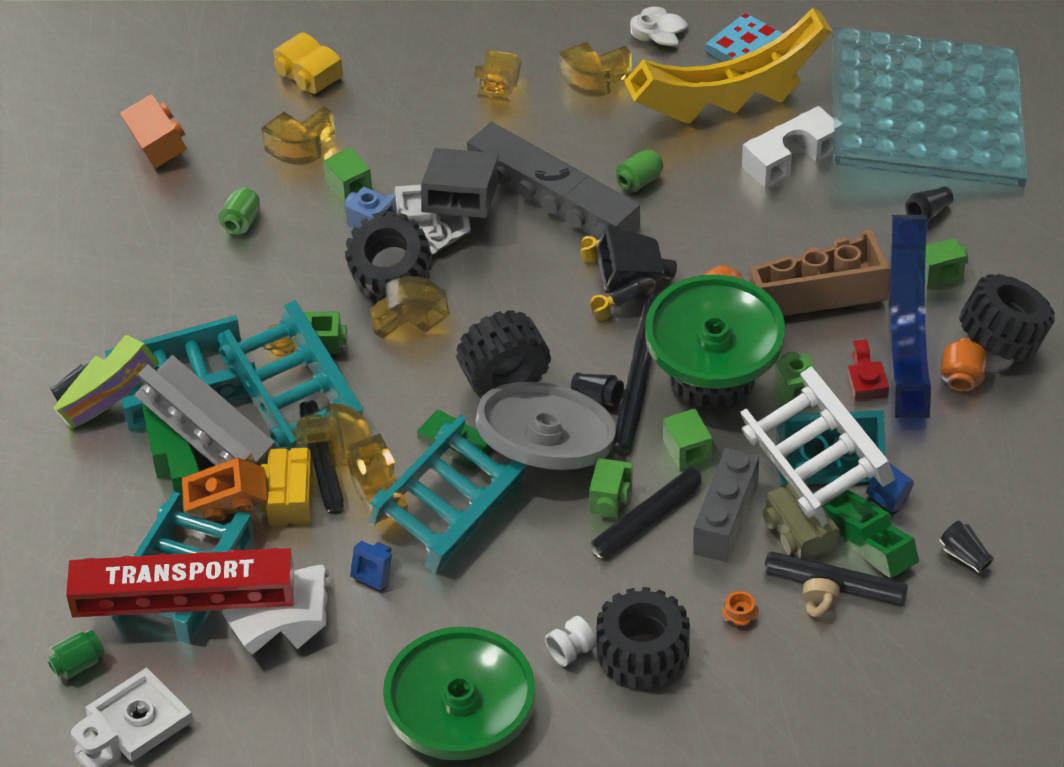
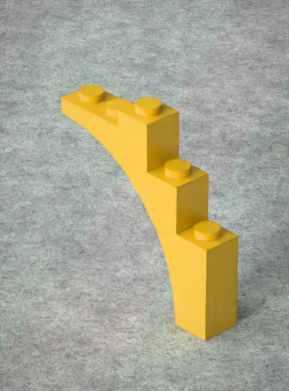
(729, 84)

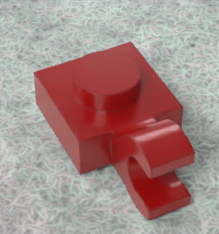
(866, 377)

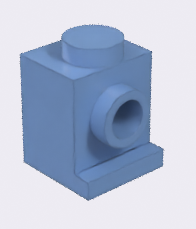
(367, 203)

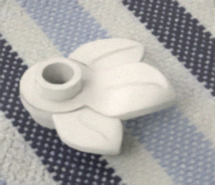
(657, 26)

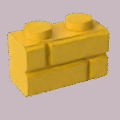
(288, 487)

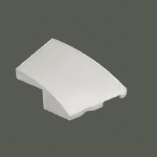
(438, 228)
(297, 622)

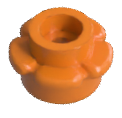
(740, 601)

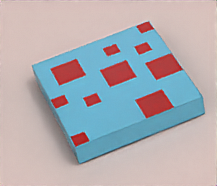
(741, 38)

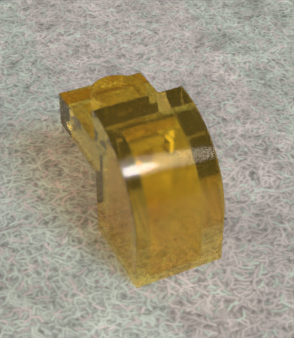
(593, 73)
(498, 76)
(298, 141)
(409, 300)
(339, 427)
(372, 469)

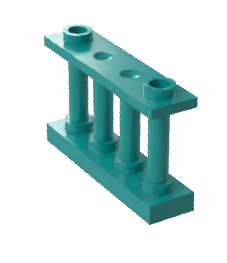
(190, 344)
(309, 352)
(170, 515)
(461, 523)

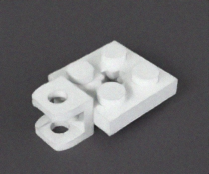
(116, 730)

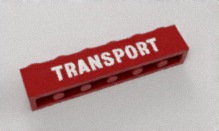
(180, 582)

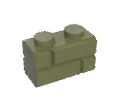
(797, 532)

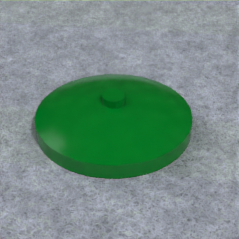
(714, 331)
(459, 693)

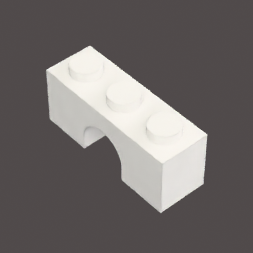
(770, 154)

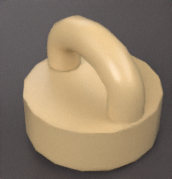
(820, 593)

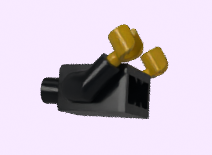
(628, 267)

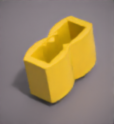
(307, 63)

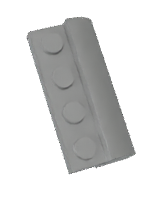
(202, 415)

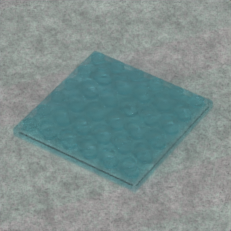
(927, 107)

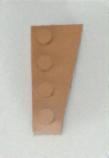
(826, 278)

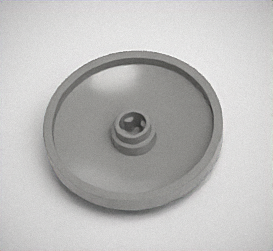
(545, 425)

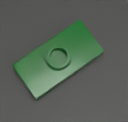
(432, 425)

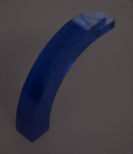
(907, 317)

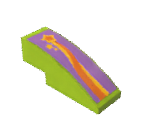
(105, 382)

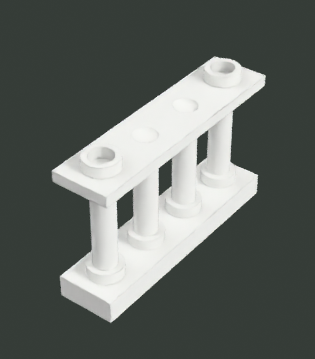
(833, 415)

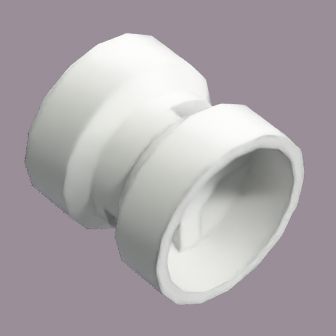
(570, 641)

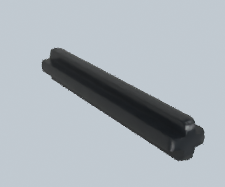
(324, 465)
(646, 512)
(846, 579)

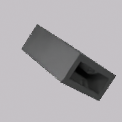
(459, 182)

